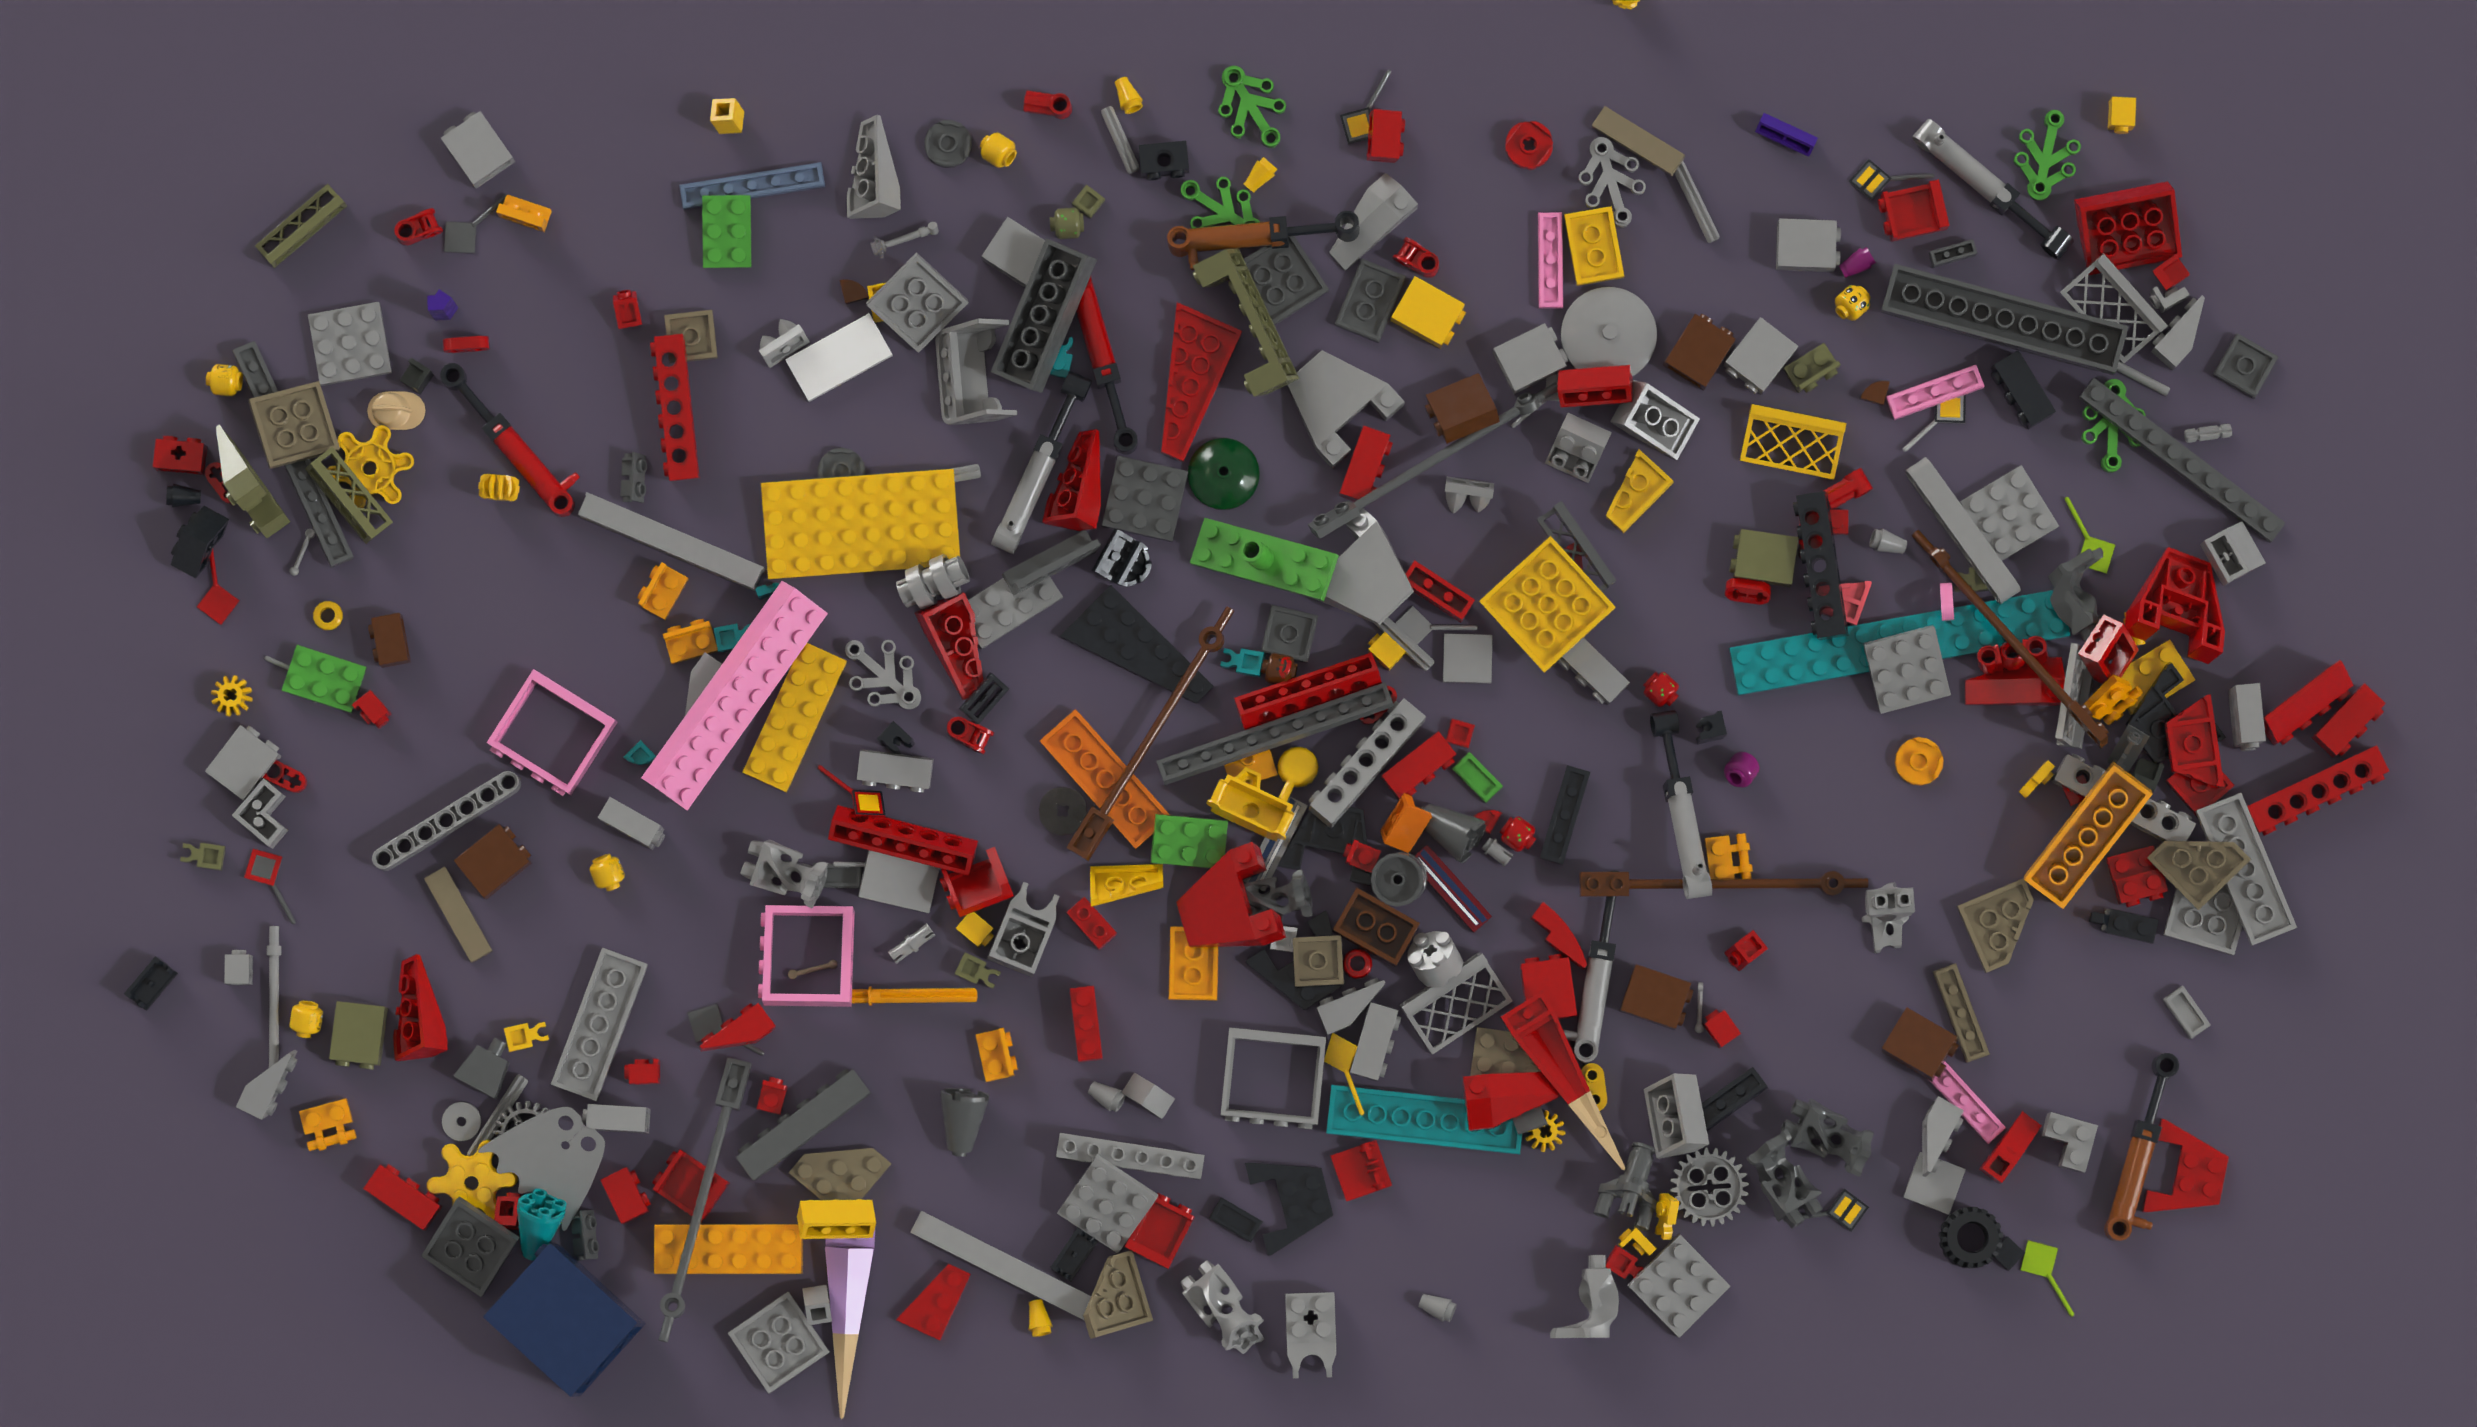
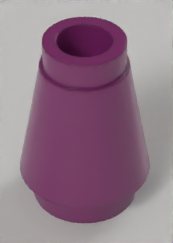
(1858, 262)

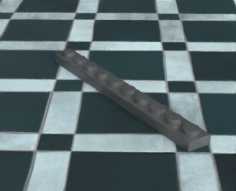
(2181, 460)
(310, 494)
(1275, 733)

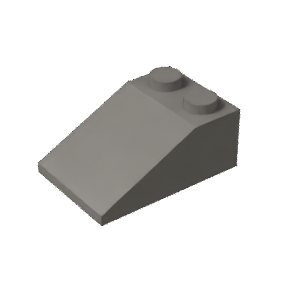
(1656, 420)

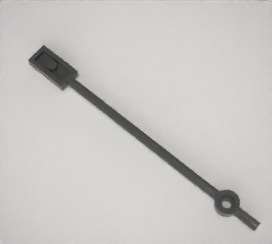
(1346, 510)
(729, 1098)

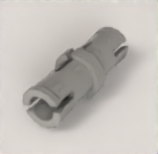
(911, 943)

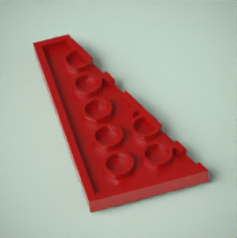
(1197, 364)

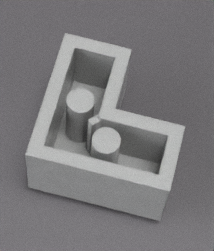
(257, 811)
(2077, 1140)

